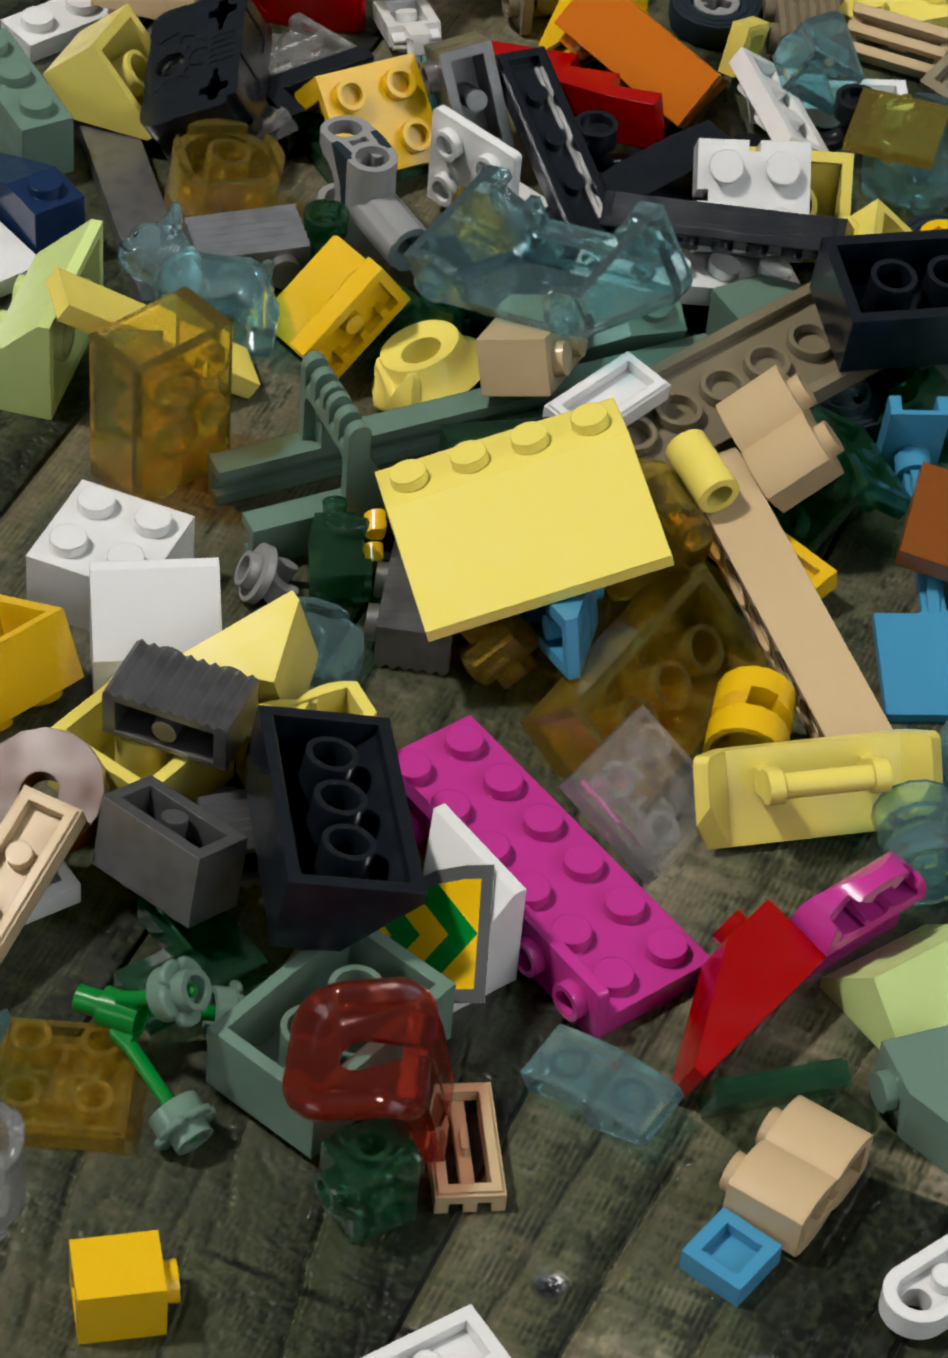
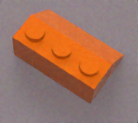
(642, 53)

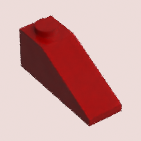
(740, 986)

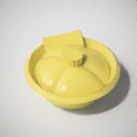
(424, 365)

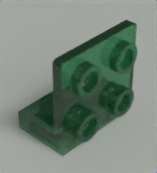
(865, 483)

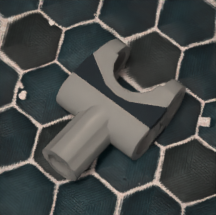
(366, 184)

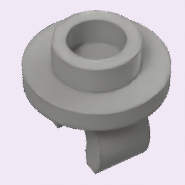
(264, 575)

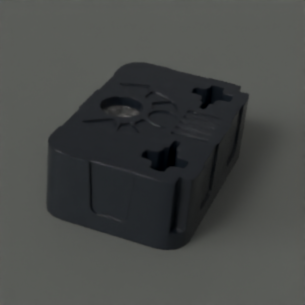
(206, 65)

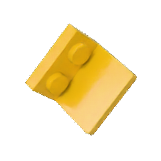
(386, 96)
(338, 305)

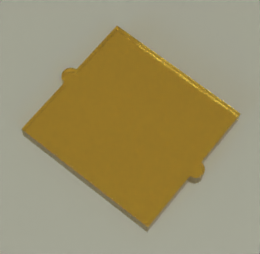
(896, 128)

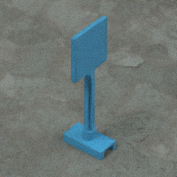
(913, 645)

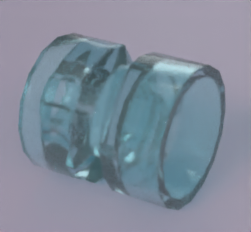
(915, 826)

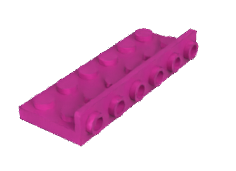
(586, 922)

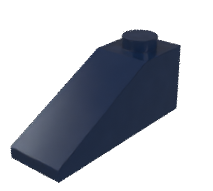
(38, 202)

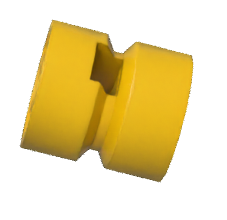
(751, 708)

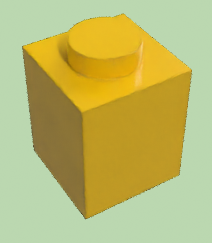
(121, 1286)

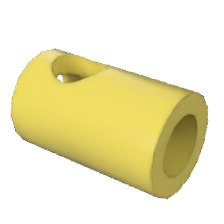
(702, 471)

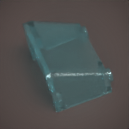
(555, 276)

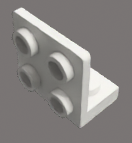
(462, 151)

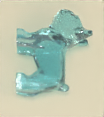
(230, 284)

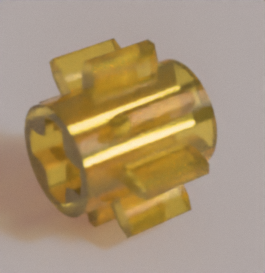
(500, 651)

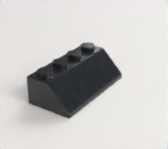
(329, 827)

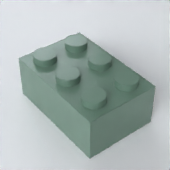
(252, 1038)

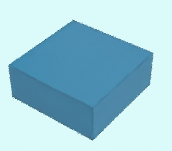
(730, 1256)

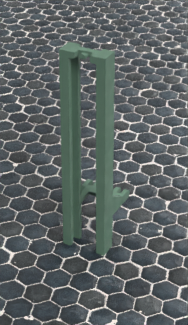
(339, 441)

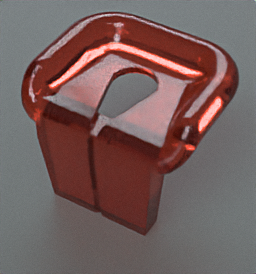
(406, 1089)

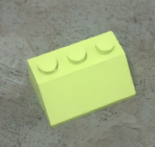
(35, 348)

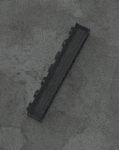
(733, 227)

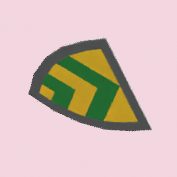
(452, 928)

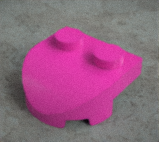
(859, 907)

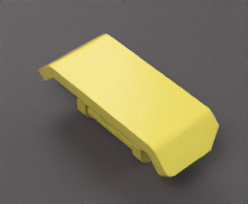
(806, 785)

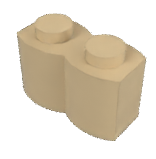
(781, 437)
(796, 1172)

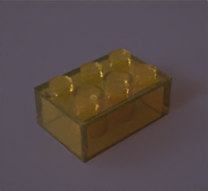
(160, 395)

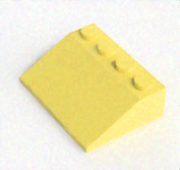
(523, 519)

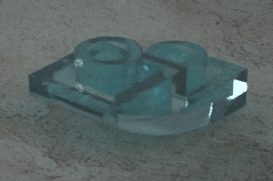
(608, 1084)

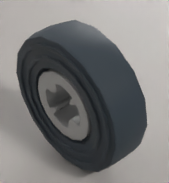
(709, 21)

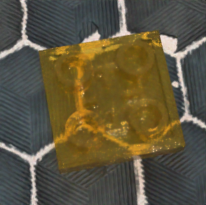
(67, 1084)

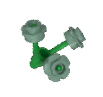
(173, 993)

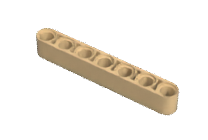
(789, 614)

